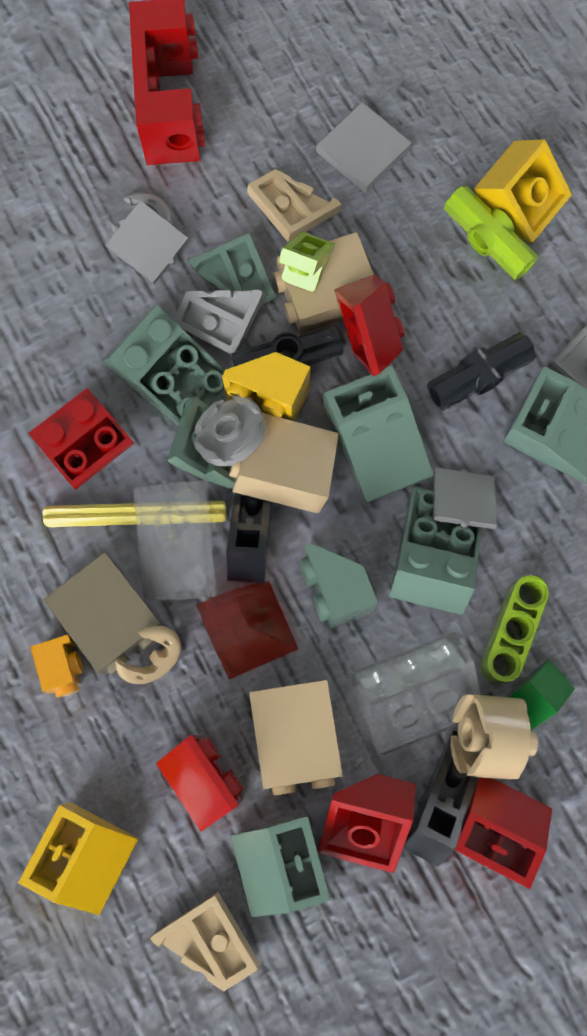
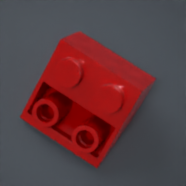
(81, 438)
(200, 780)
(505, 831)

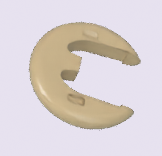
(161, 660)

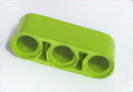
(527, 617)

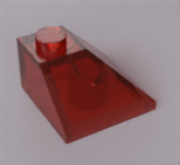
(247, 628)

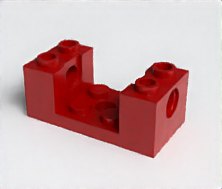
(162, 47)

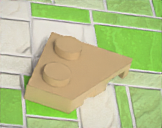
(290, 203)
(210, 943)

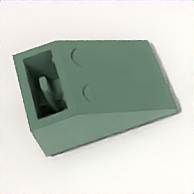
(165, 365)
(553, 424)
(377, 434)
(435, 558)

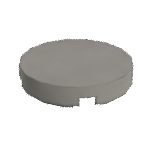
(230, 431)

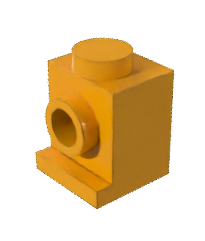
(58, 666)

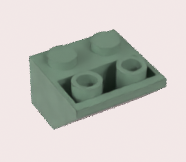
(340, 586)
(280, 867)

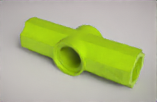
(490, 232)

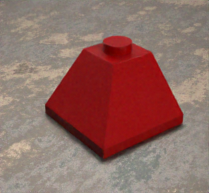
(369, 822)

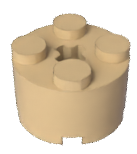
(492, 737)

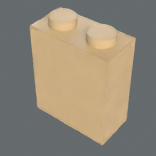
(319, 308)
(289, 465)
(296, 736)

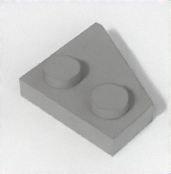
(219, 316)

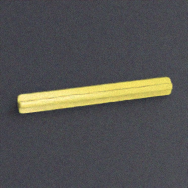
(107, 514)

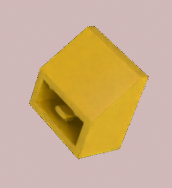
(272, 382)
(78, 859)

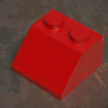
(371, 322)

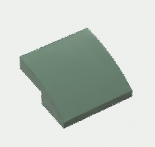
(186, 456)

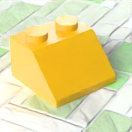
(525, 187)

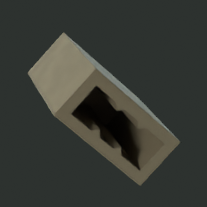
(102, 614)

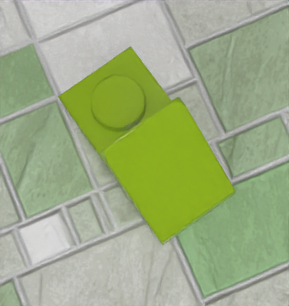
(305, 260)

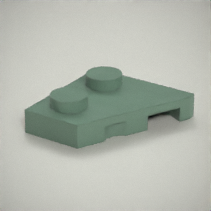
(234, 267)

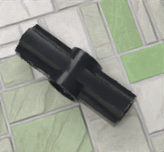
(309, 346)
(481, 371)

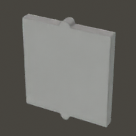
(147, 242)
(464, 498)

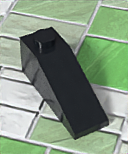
(248, 539)
(441, 810)

